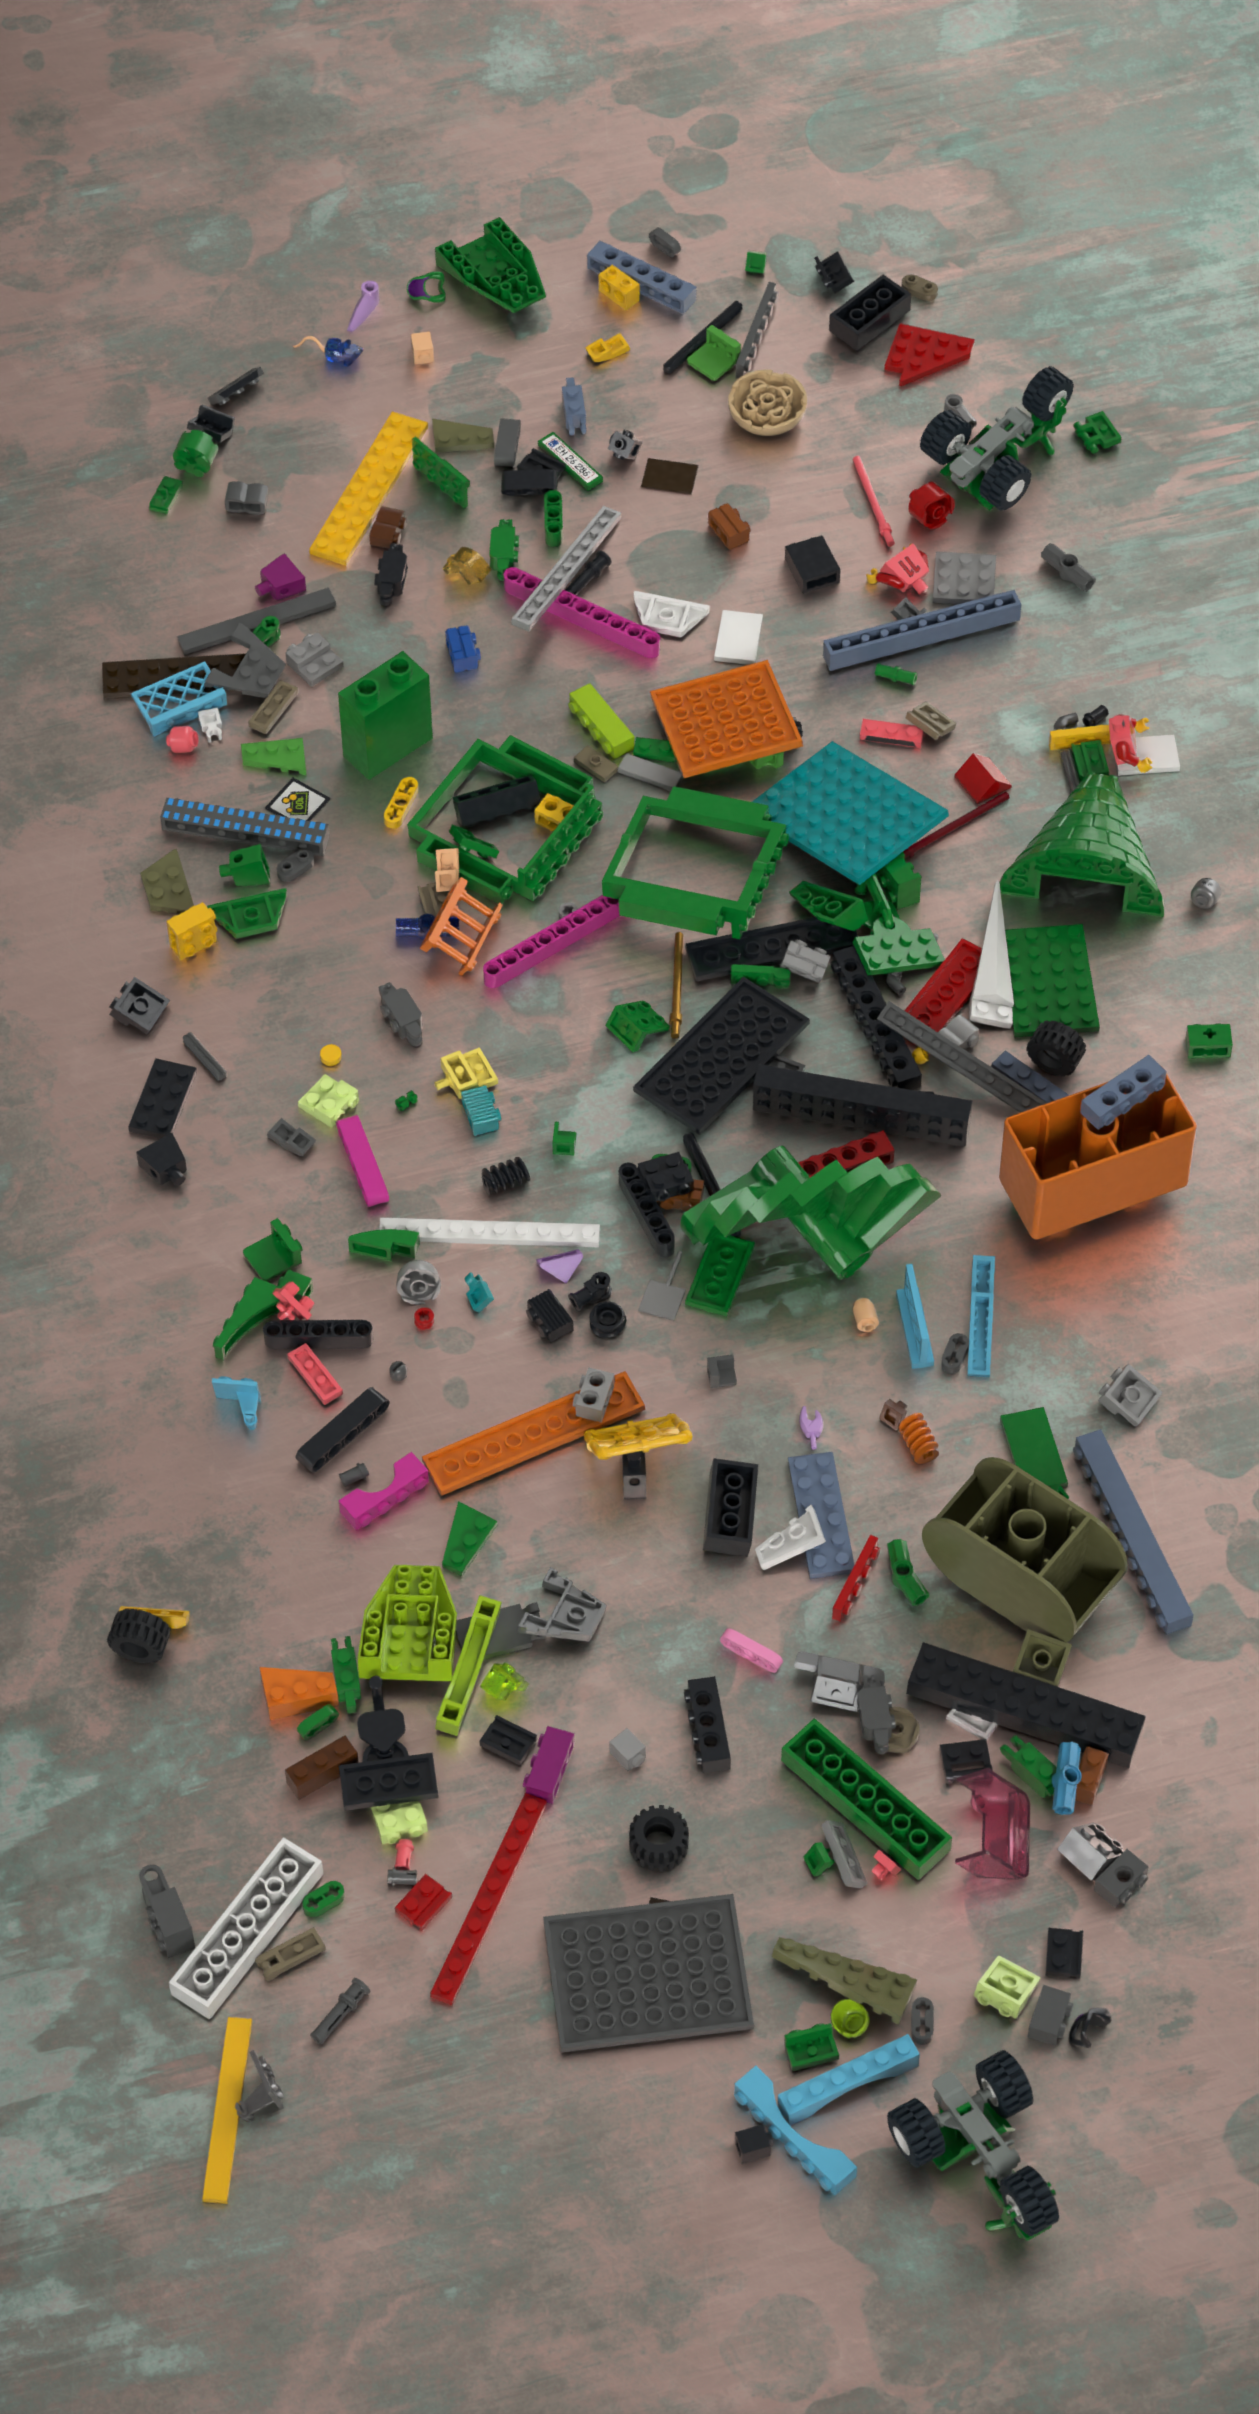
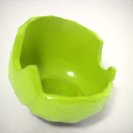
(850, 2018)

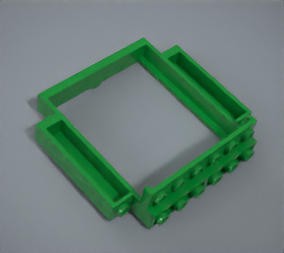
(552, 777)
(687, 908)

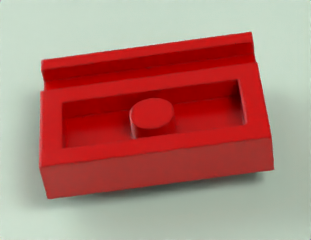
(423, 1902)

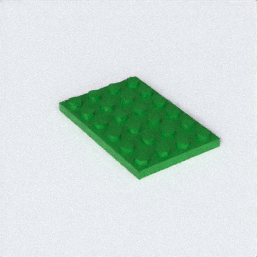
(1051, 979)

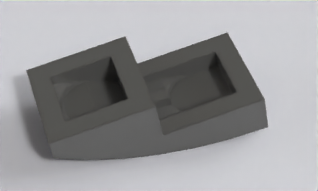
(291, 1139)

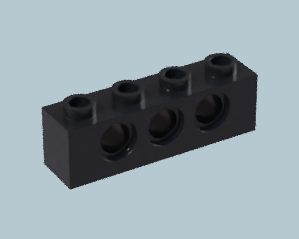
(710, 1758)

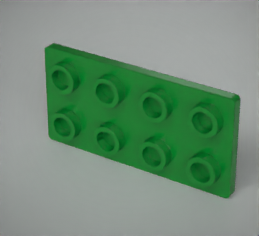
(440, 472)

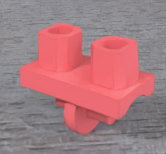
(290, 1305)

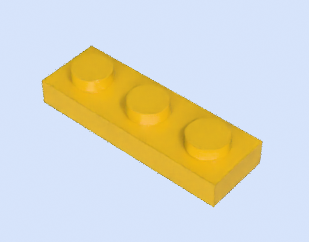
(1064, 738)
(174, 1618)

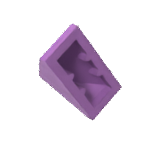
(561, 1264)

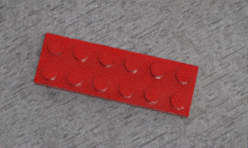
(947, 987)

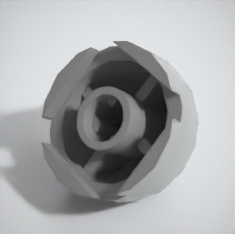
(418, 1282)

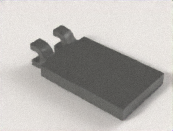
(505, 1635)

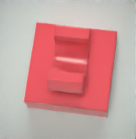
(885, 1864)

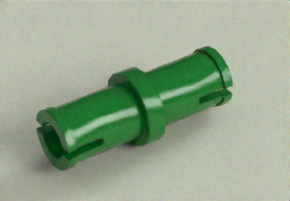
(896, 674)

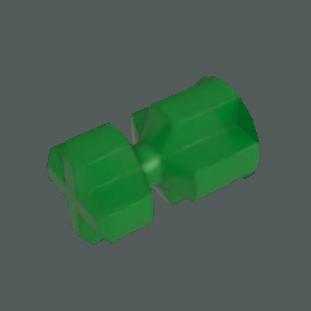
(403, 1102)

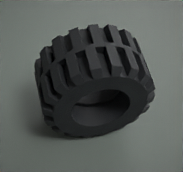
(1056, 1048)
(138, 1636)
(659, 1854)

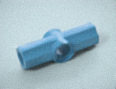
(1066, 1778)

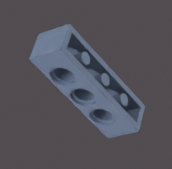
(1110, 1101)

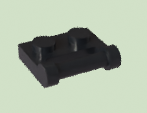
(964, 1755)

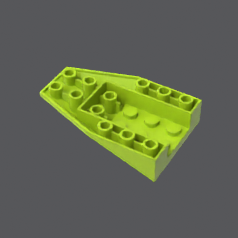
(409, 1627)

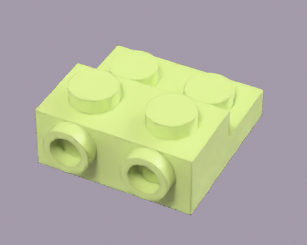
(329, 1100)
(399, 1821)
(1006, 1987)

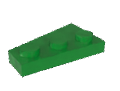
(467, 1537)

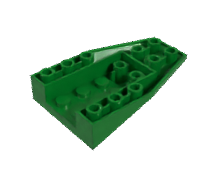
(495, 267)

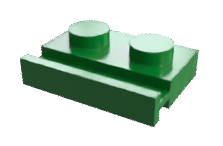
(1089, 758)

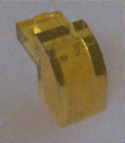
(468, 564)

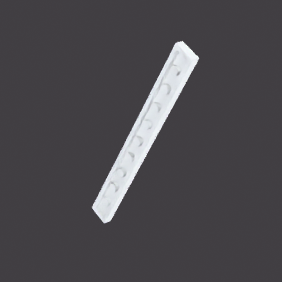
(498, 1232)

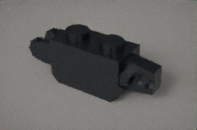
(392, 574)

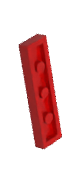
(852, 1586)

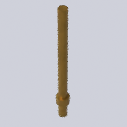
(676, 1017)

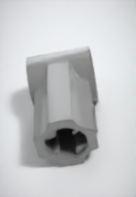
(955, 403)

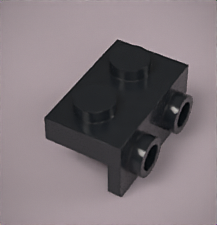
(834, 271)
(213, 423)

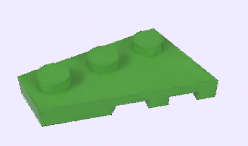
(282, 754)

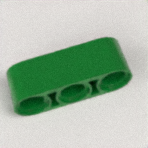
(553, 518)

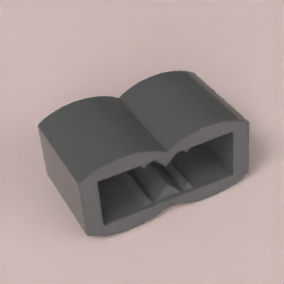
(246, 498)

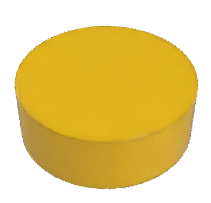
(330, 1055)

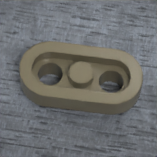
(920, 287)

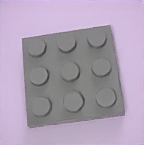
(963, 577)

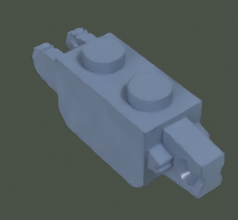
(573, 406)

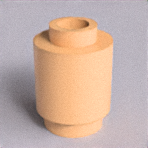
(865, 1315)

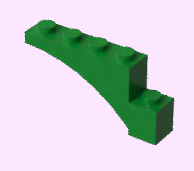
(255, 1307)

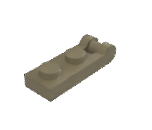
(290, 1953)

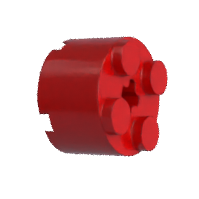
(930, 505)

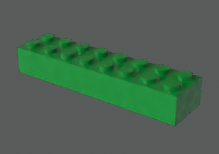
(866, 1799)

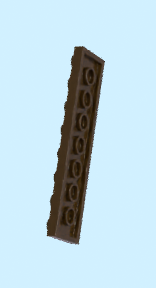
(126, 677)

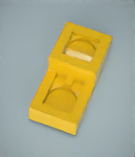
(609, 349)

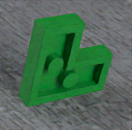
(468, 841)

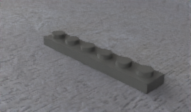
(755, 333)

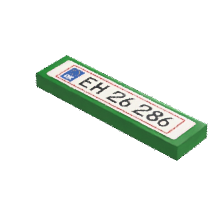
(575, 464)

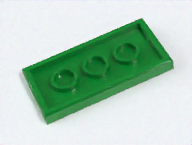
(720, 1274)
(1034, 1445)

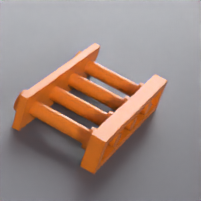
(442, 924)

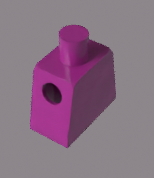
(281, 579)

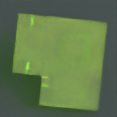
(503, 1680)

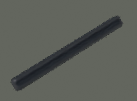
(695, 343)
(703, 1167)

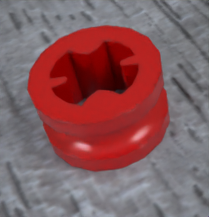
(424, 1325)

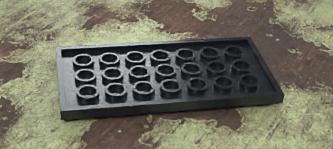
(721, 1055)

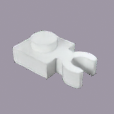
(210, 723)

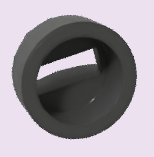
(401, 1371)

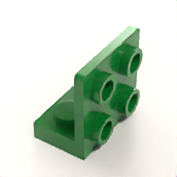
(633, 1022)

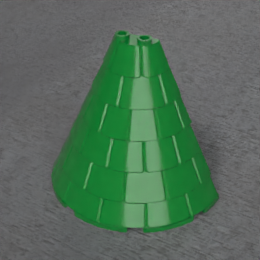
(1089, 841)

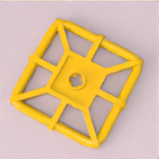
(637, 1436)

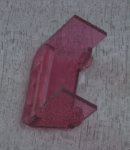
(1003, 1827)

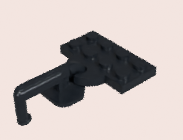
(383, 1774)

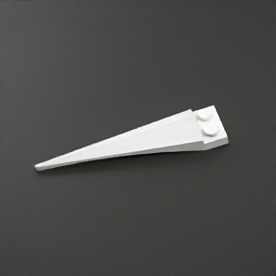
(992, 987)

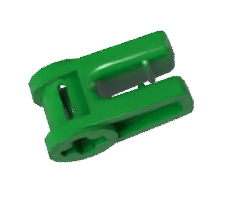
(268, 631)

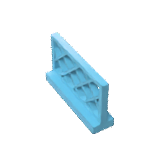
(186, 709)
(914, 1322)

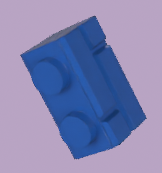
(462, 649)

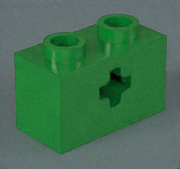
(1209, 1041)

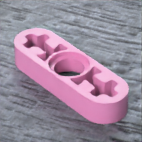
(751, 1650)

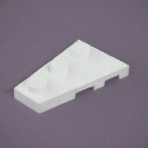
(795, 1539)

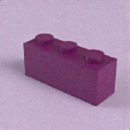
(549, 1764)

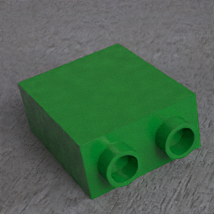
(385, 715)

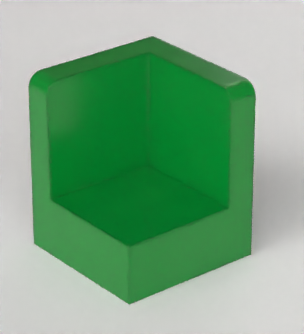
(563, 1141)

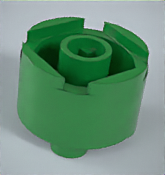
(195, 452)

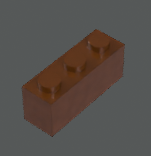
(320, 1767)

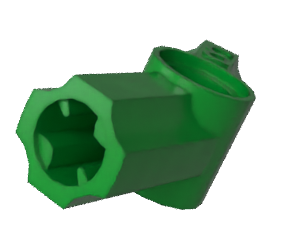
(908, 1583)

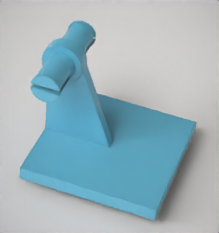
(243, 1390)

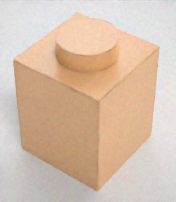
(422, 347)

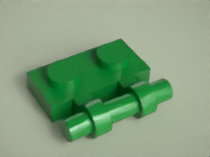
(1102, 429)

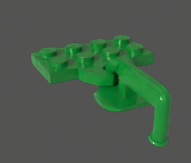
(891, 941)

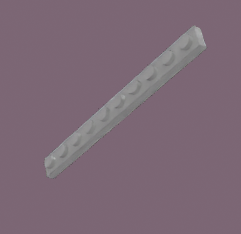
(566, 568)

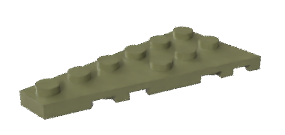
(852, 1978)

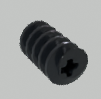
(504, 1174)

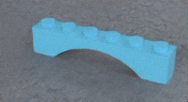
(817, 2092)
(827, 2164)

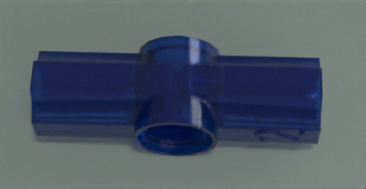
(420, 926)

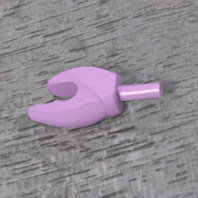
(811, 1428)

